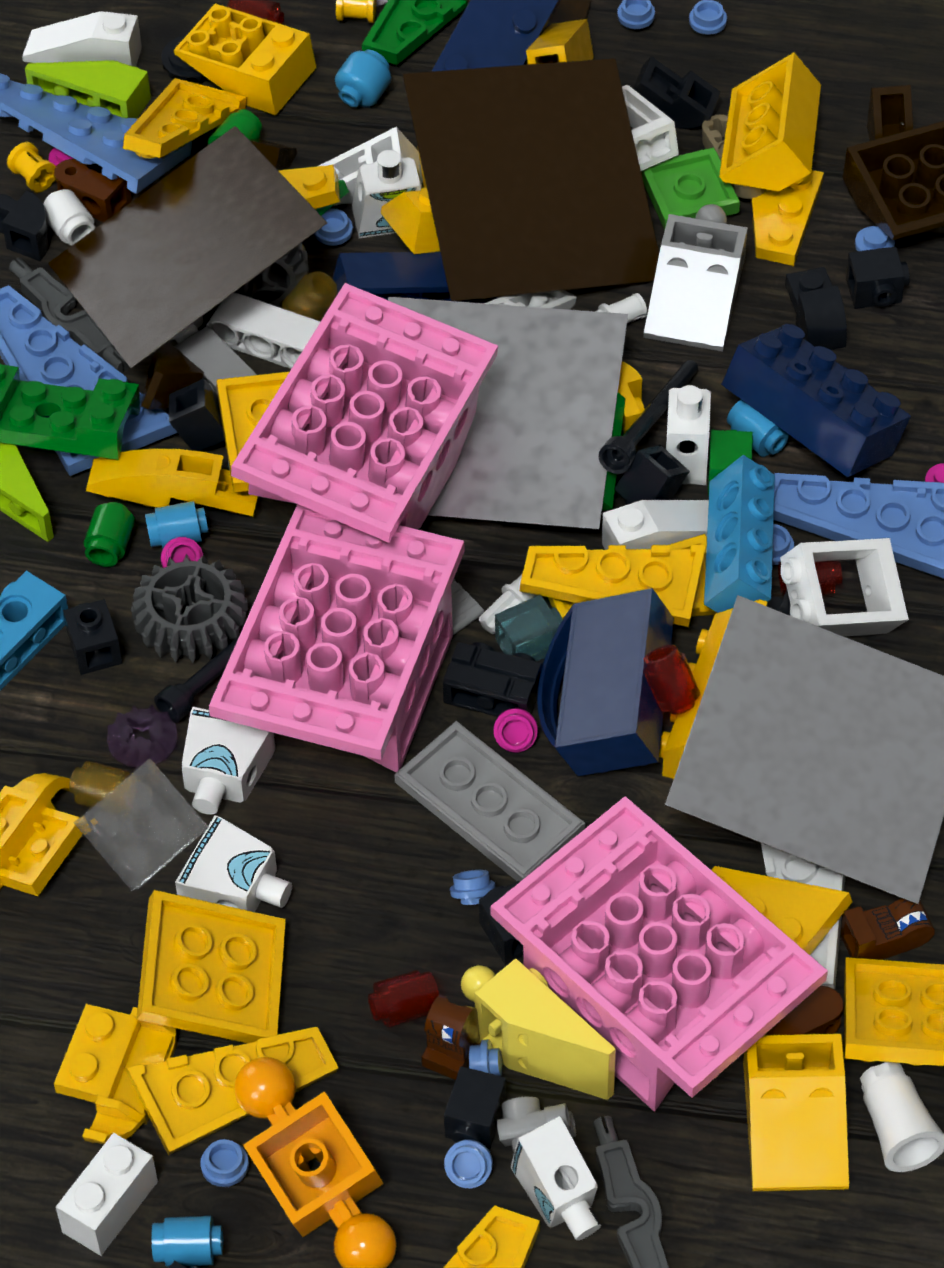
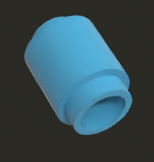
(766, 435)
(175, 522)
(187, 1241)

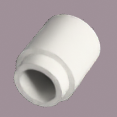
(68, 216)

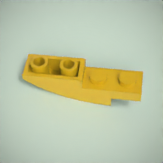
(162, 474)

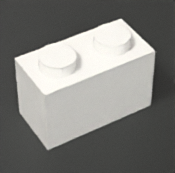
(107, 1194)

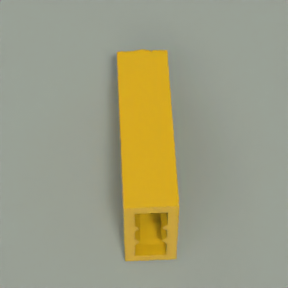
(562, 43)

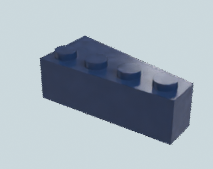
(396, 275)

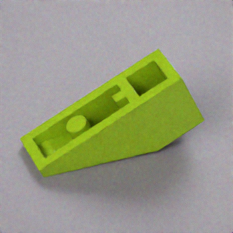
(95, 84)
(20, 495)

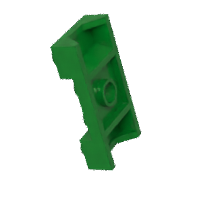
(78, 420)

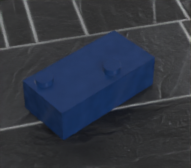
(496, 33)

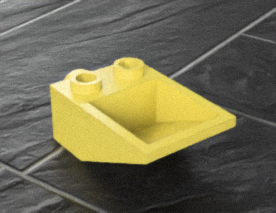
(539, 1030)

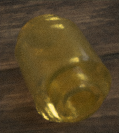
(311, 295)
(94, 781)

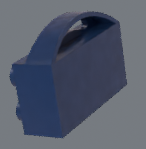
(816, 399)
(606, 703)

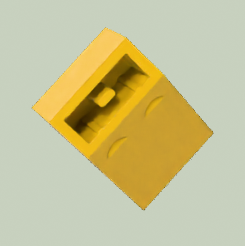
(249, 56)
(797, 1112)

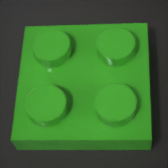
(687, 184)

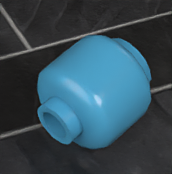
(363, 78)

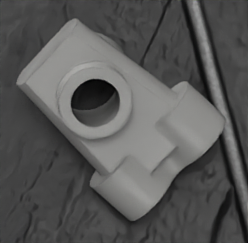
(525, 1115)

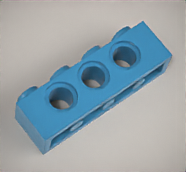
(739, 535)
(28, 620)

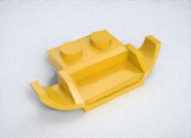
(34, 833)
(98, 1063)

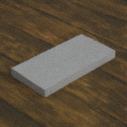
(488, 802)

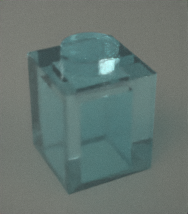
(527, 628)

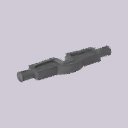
(56, 303)
(627, 1192)

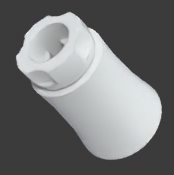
(900, 1118)

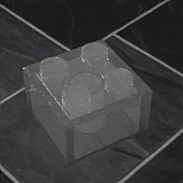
(141, 824)

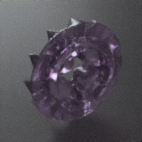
(135, 752)

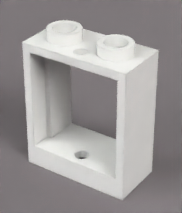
(652, 132)
(877, 578)

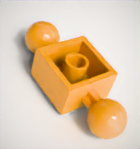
(282, 1156)

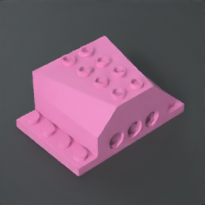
(369, 416)
(344, 638)
(655, 952)

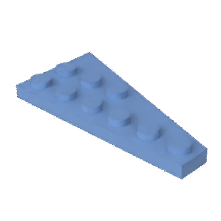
(84, 133)
(51, 357)
(860, 510)

